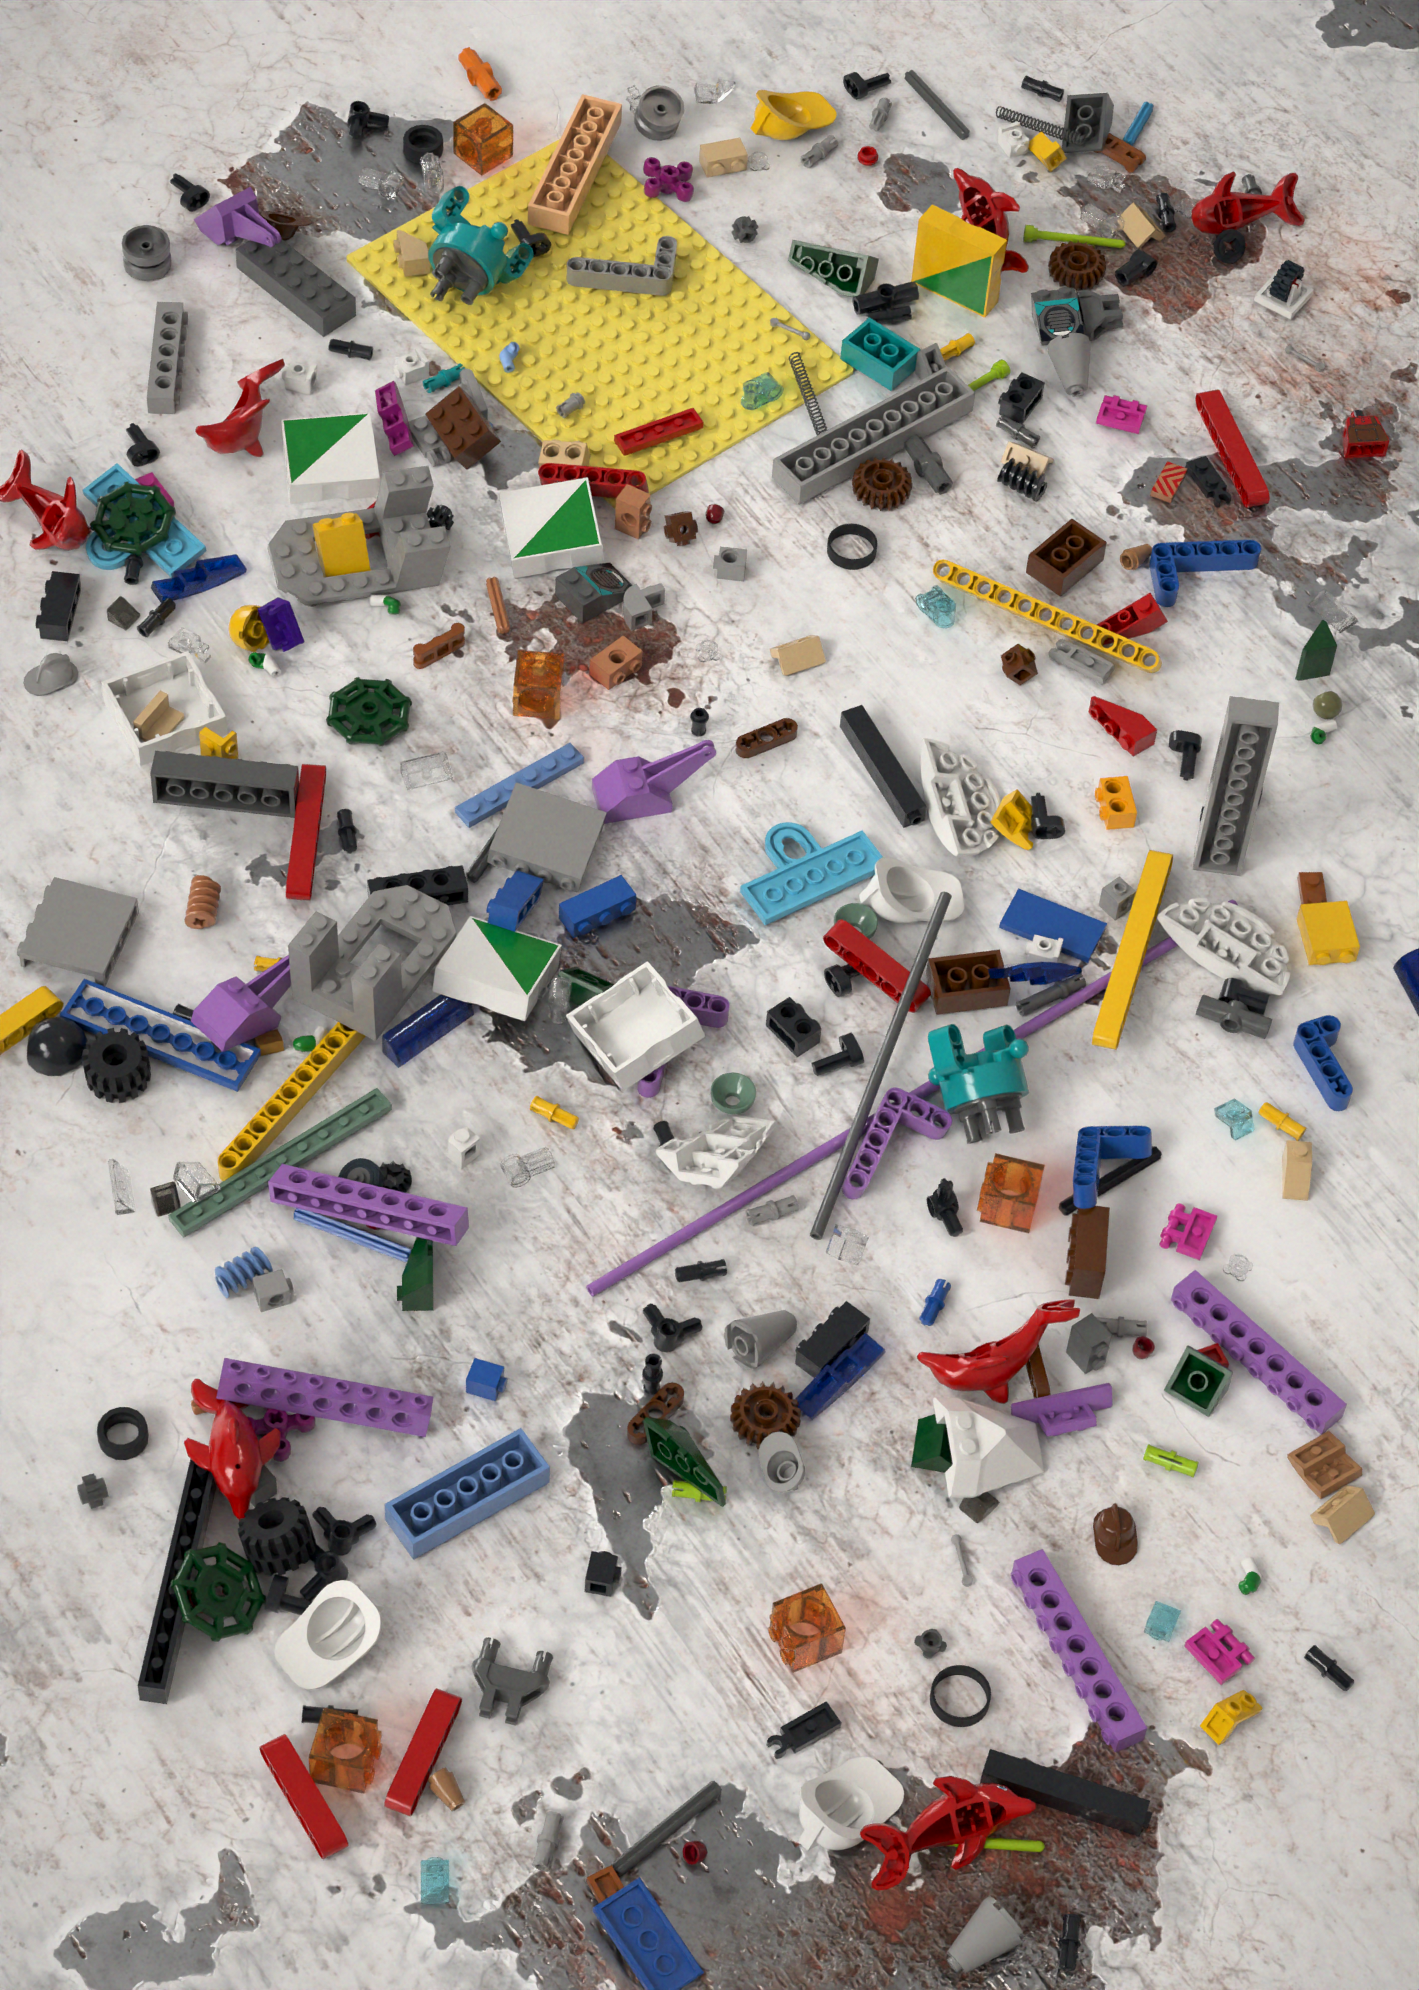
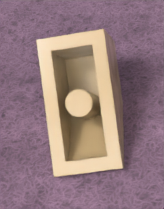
(1296, 1170)

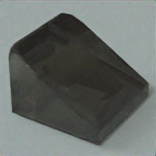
(122, 613)
(165, 1198)
(979, 1507)

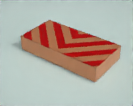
(1168, 482)

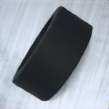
(421, 133)
(117, 1416)

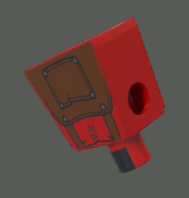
(1364, 436)

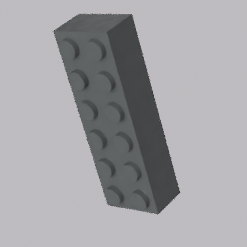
(297, 284)
(224, 784)

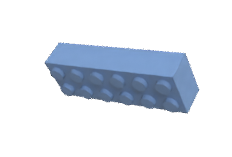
(467, 1493)

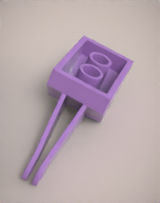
(238, 218)
(642, 788)
(243, 1010)

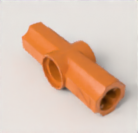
(480, 74)

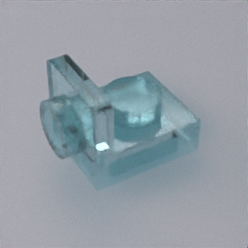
(1237, 1117)
(1162, 1621)
(434, 1881)

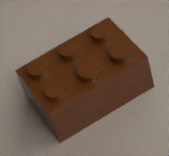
(463, 427)
(1066, 557)
(964, 982)
(1087, 1252)

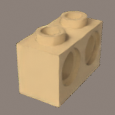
(564, 453)

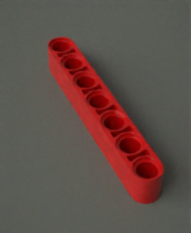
(1232, 448)
(306, 832)

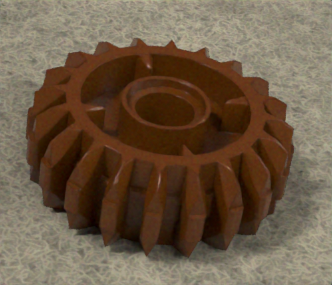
(1077, 265)
(882, 483)
(764, 1400)

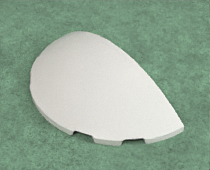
(958, 799)
(1229, 943)

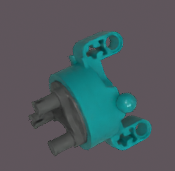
(470, 254)
(980, 1080)

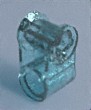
(760, 391)
(937, 607)

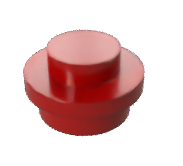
(867, 155)

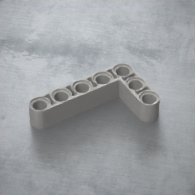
(627, 276)

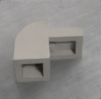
(639, 604)

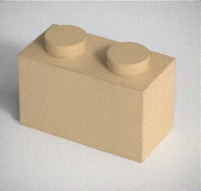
(723, 157)

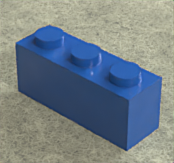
(514, 900)
(597, 906)

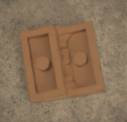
(1324, 1464)

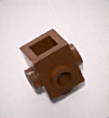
(680, 520)
(1019, 664)

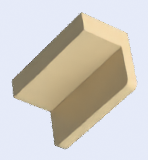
(1140, 226)
(1027, 456)
(799, 654)
(157, 718)
(1344, 1512)

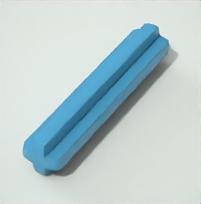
(1138, 123)

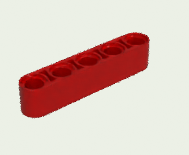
(603, 478)
(872, 962)
(423, 1752)
(303, 1796)

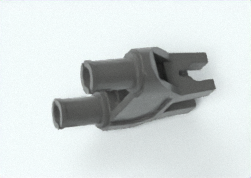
(1099, 313)
(508, 1683)

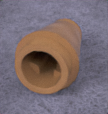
(1135, 556)
(446, 1788)

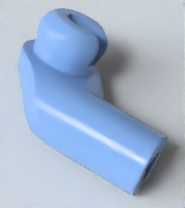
(507, 356)

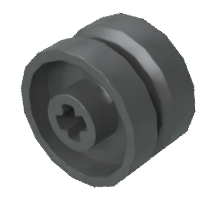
(659, 113)
(146, 252)

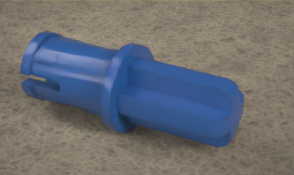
(934, 1302)

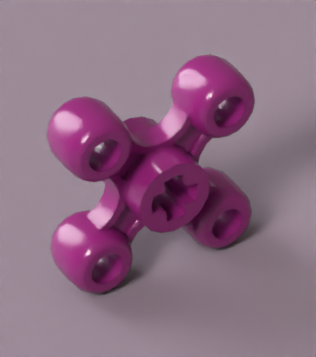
(668, 179)
(284, 1423)

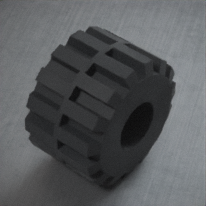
(116, 1065)
(277, 1536)

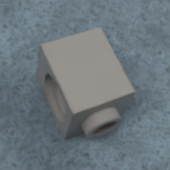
(730, 563)
(1117, 898)
(272, 1290)

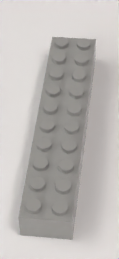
(872, 434)
(1235, 785)

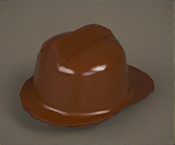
(285, 224)
(1115, 1535)

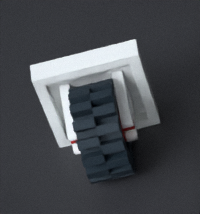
(1285, 290)

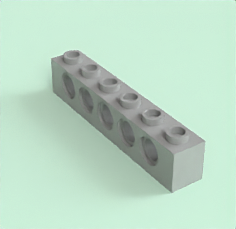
(165, 358)

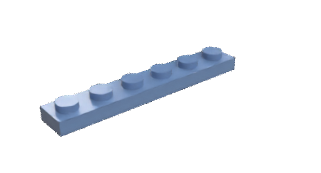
(534, 776)

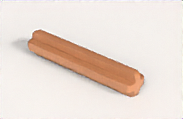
(498, 605)

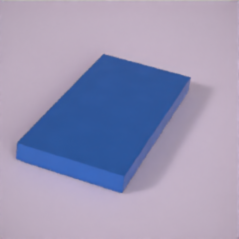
(1034, 915)
(647, 1939)

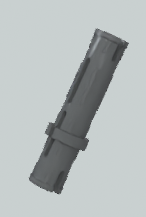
(1060, 989)

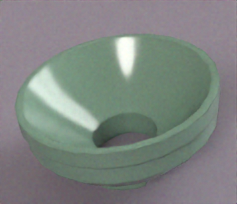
(858, 916)
(733, 1085)

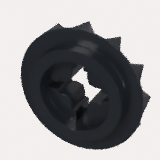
(1238, 244)
(403, 1178)

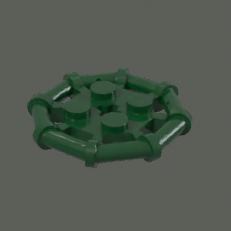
(128, 508)
(369, 721)
(208, 1601)

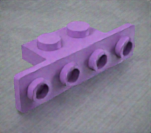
(1065, 1410)

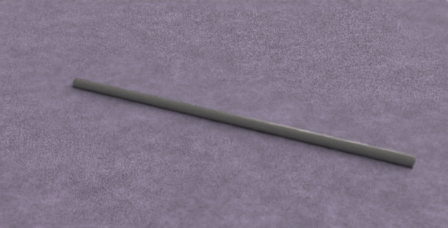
(880, 1067)

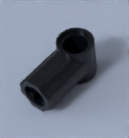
(1138, 265)
(1235, 990)

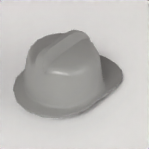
(51, 675)
(781, 1462)

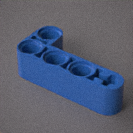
(1312, 1046)

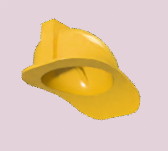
(790, 114)

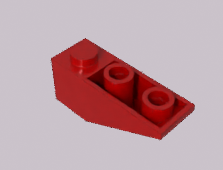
(1135, 619)
(1126, 726)

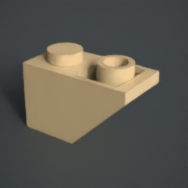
(412, 254)

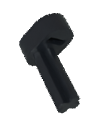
(859, 88)
(193, 196)
(533, 240)
(144, 450)
(1188, 744)
(1043, 825)
(839, 979)
(850, 1055)
(278, 1600)

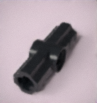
(885, 296)

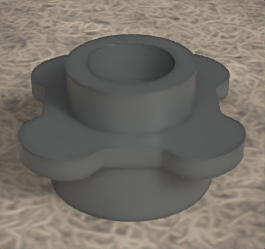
(933, 1636)

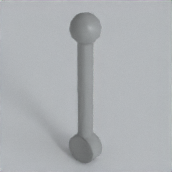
(774, 322)
(1319, 366)
(967, 1579)

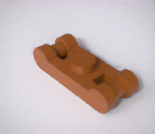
(1123, 153)
(439, 646)

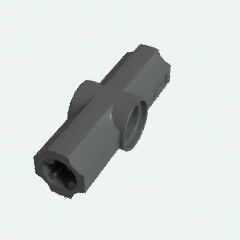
(928, 464)
(1234, 1016)

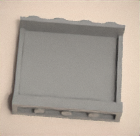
(546, 837)
(79, 929)

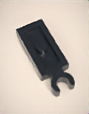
(1208, 480)
(805, 1730)

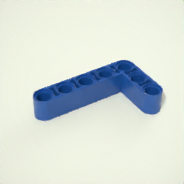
(1197, 557)
(1104, 1143)

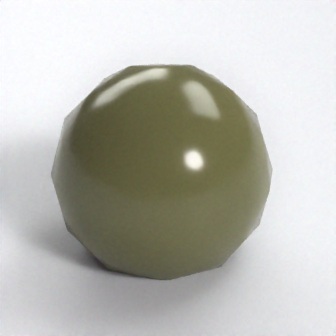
(1327, 705)

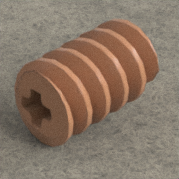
(202, 902)

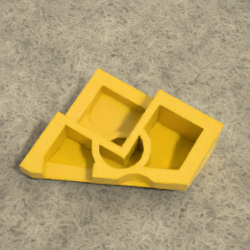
(1014, 819)

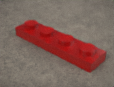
(658, 431)

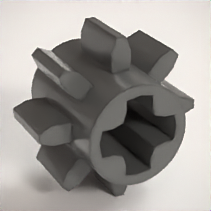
(744, 229)
(92, 1491)

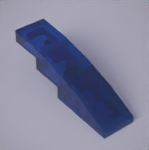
(205, 576)
(1036, 972)
(839, 1377)

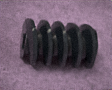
(1022, 480)

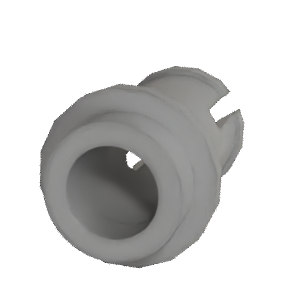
(571, 404)

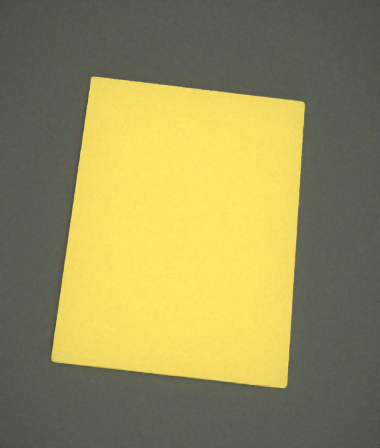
(618, 349)

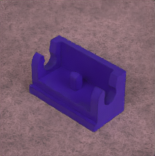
(280, 624)

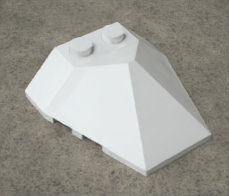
(718, 1153)
(986, 1447)

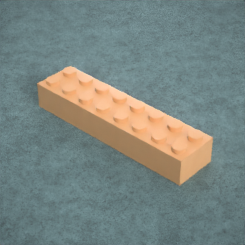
(574, 164)

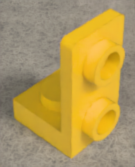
(1048, 153)
(1228, 1714)

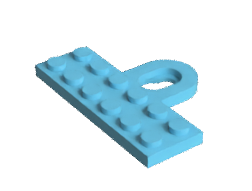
(173, 555)
(809, 878)

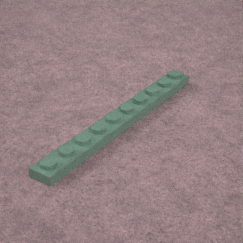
(293, 1153)

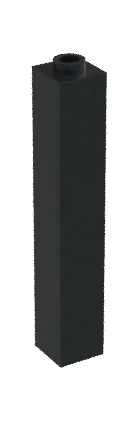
(883, 766)
(1068, 1793)

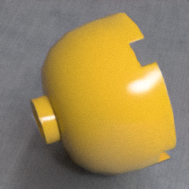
(247, 628)

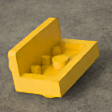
(214, 745)

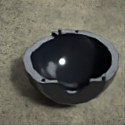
(55, 1046)

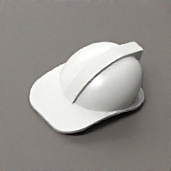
(910, 893)
(329, 1635)
(845, 1801)

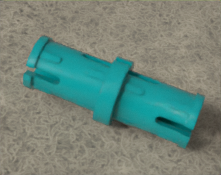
(443, 378)

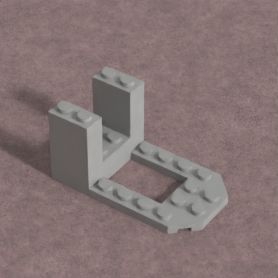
(410, 546)
(376, 991)

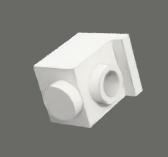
(1013, 140)
(412, 367)
(300, 377)
(1043, 949)
(461, 1142)

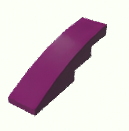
(394, 418)

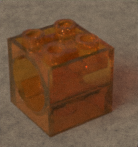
(483, 139)
(538, 684)
(1010, 1210)
(809, 1607)
(345, 1728)

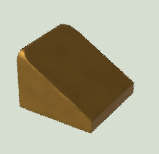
(270, 1042)

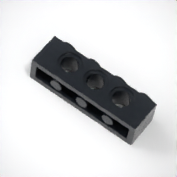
(442, 884)

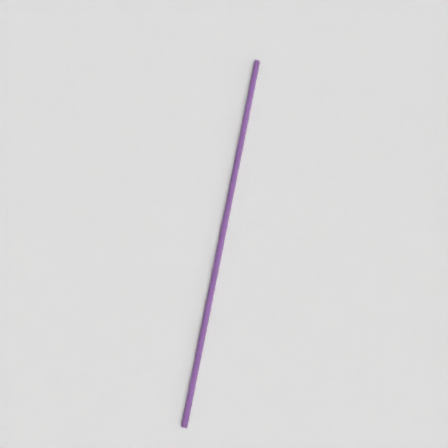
(838, 1142)

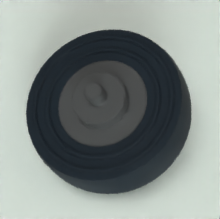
(363, 1171)

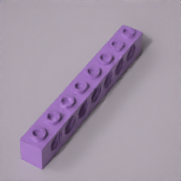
(369, 1204)
(1271, 1354)
(325, 1397)
(1038, 1568)

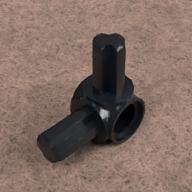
(360, 116)
(945, 1206)
(668, 1331)
(342, 1533)
(324, 1563)

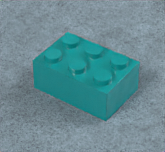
(879, 354)

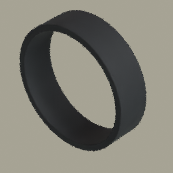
(854, 529)
(965, 1671)

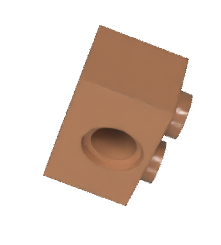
(633, 511)
(616, 662)

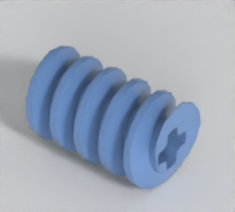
(241, 1269)

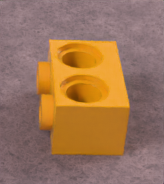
(1116, 802)

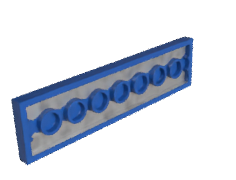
(165, 1034)

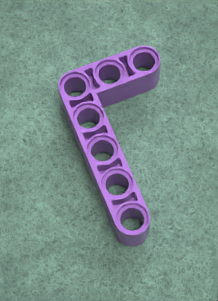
(709, 1009)
(881, 1134)

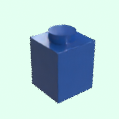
(485, 1379)

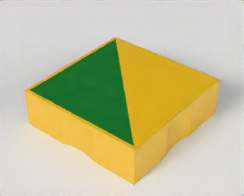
(958, 260)

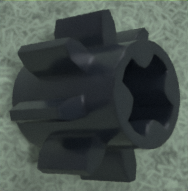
(440, 516)

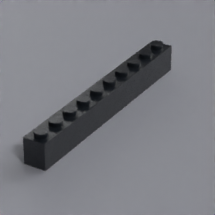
(167, 1625)

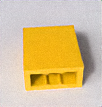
(341, 545)
(1328, 933)

